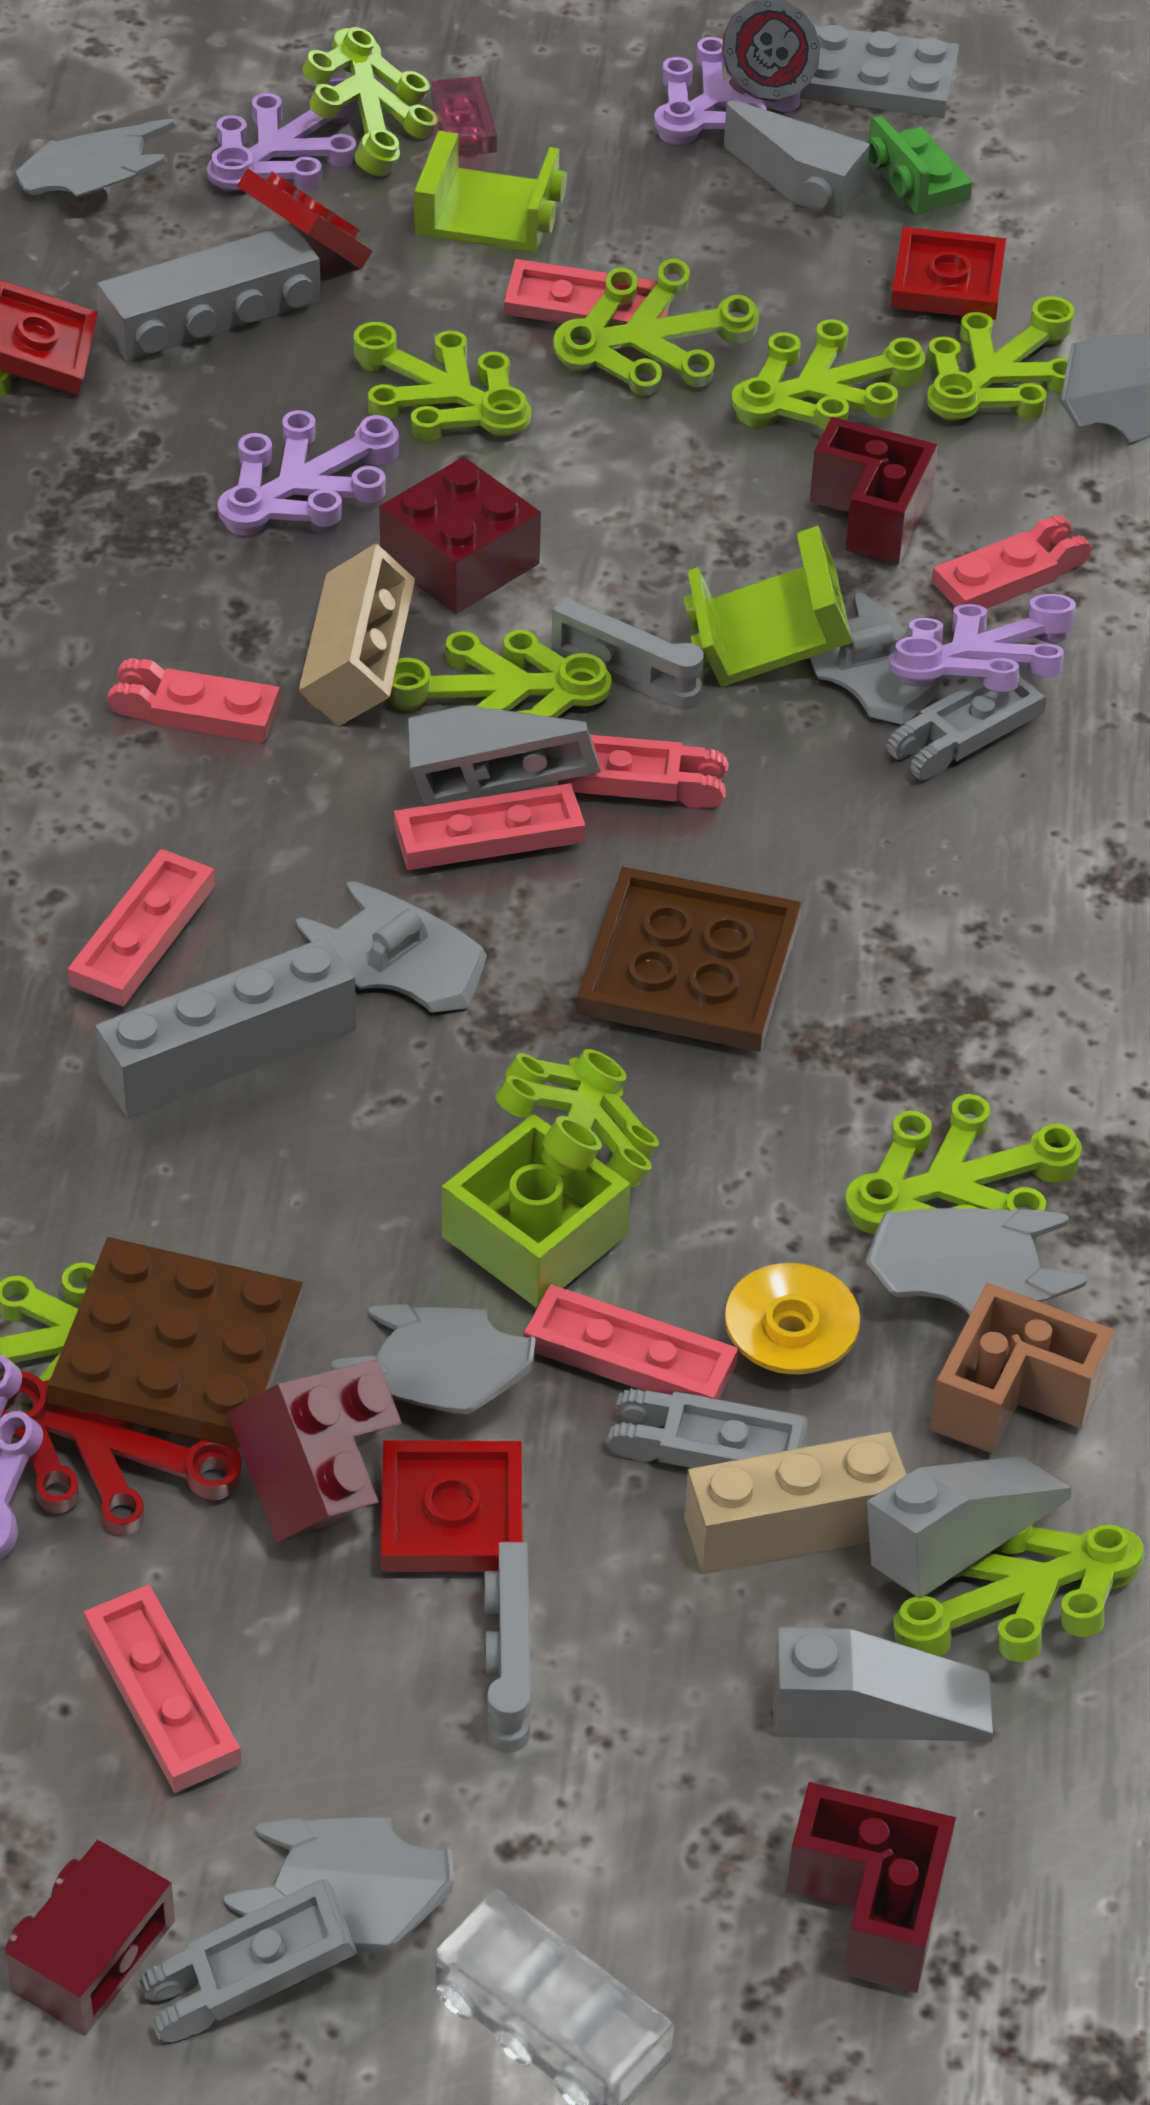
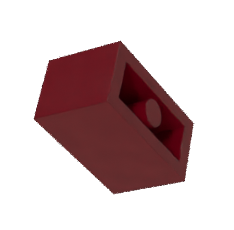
(89, 1936)

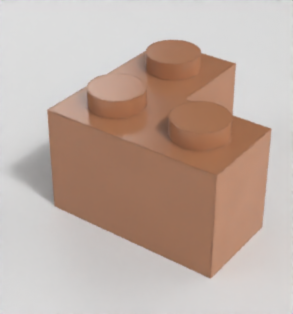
(1015, 1356)

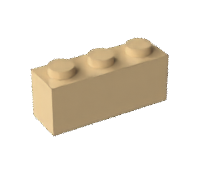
(357, 635)
(787, 1501)

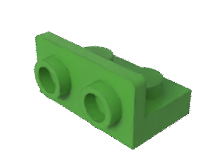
(916, 167)

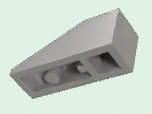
(797, 158)
(494, 751)
(955, 1515)
(874, 1689)

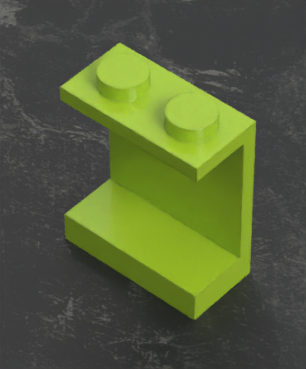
(485, 205)
(772, 619)

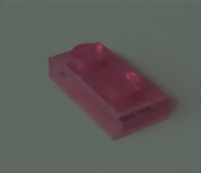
(465, 110)

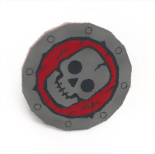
(770, 50)

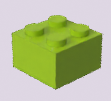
(530, 1220)

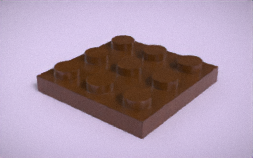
(690, 958)
(173, 1340)

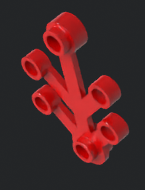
(97, 1441)

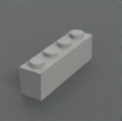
(209, 292)
(226, 1027)

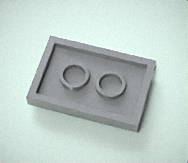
(883, 71)

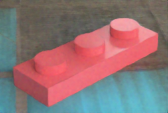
(564, 293)
(489, 826)
(141, 927)
(629, 1346)
(162, 1688)

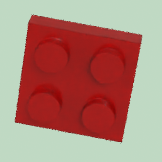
(306, 215)
(948, 272)
(44, 337)
(449, 1504)

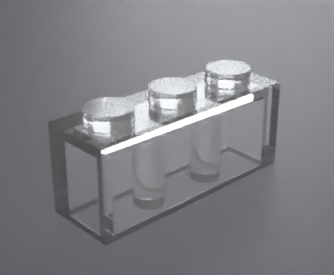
(551, 2005)

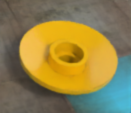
(792, 1299)

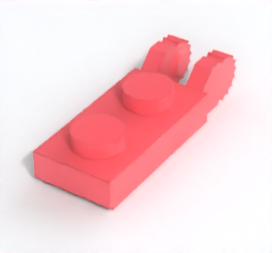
(1012, 565)
(194, 701)
(655, 771)

